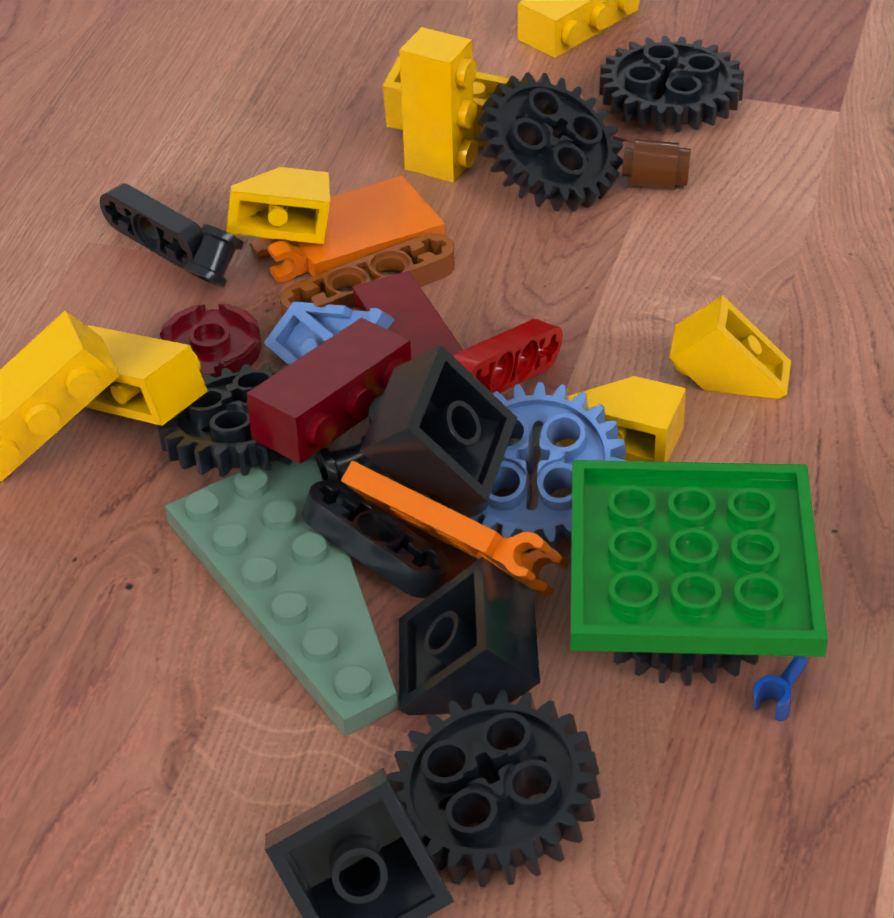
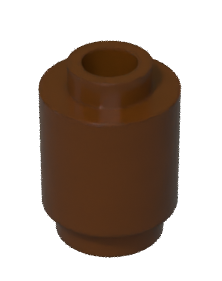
(656, 164)

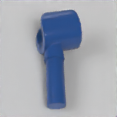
(779, 687)

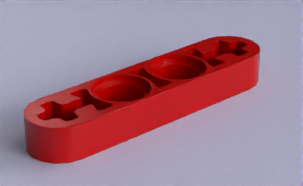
(513, 355)

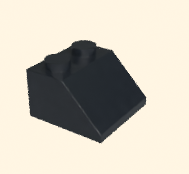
(439, 429)
(467, 641)
(357, 857)

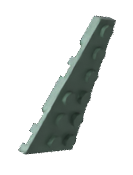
(291, 586)

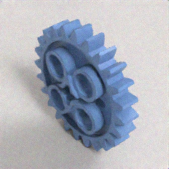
(559, 421)

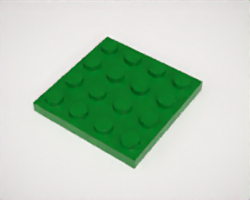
(695, 559)

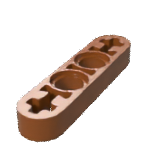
(426, 257)

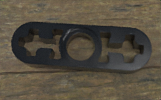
(151, 224)
(403, 556)

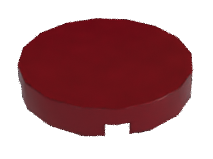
(217, 337)

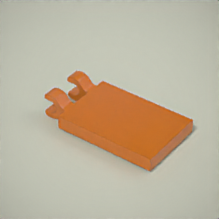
(357, 226)
(456, 528)

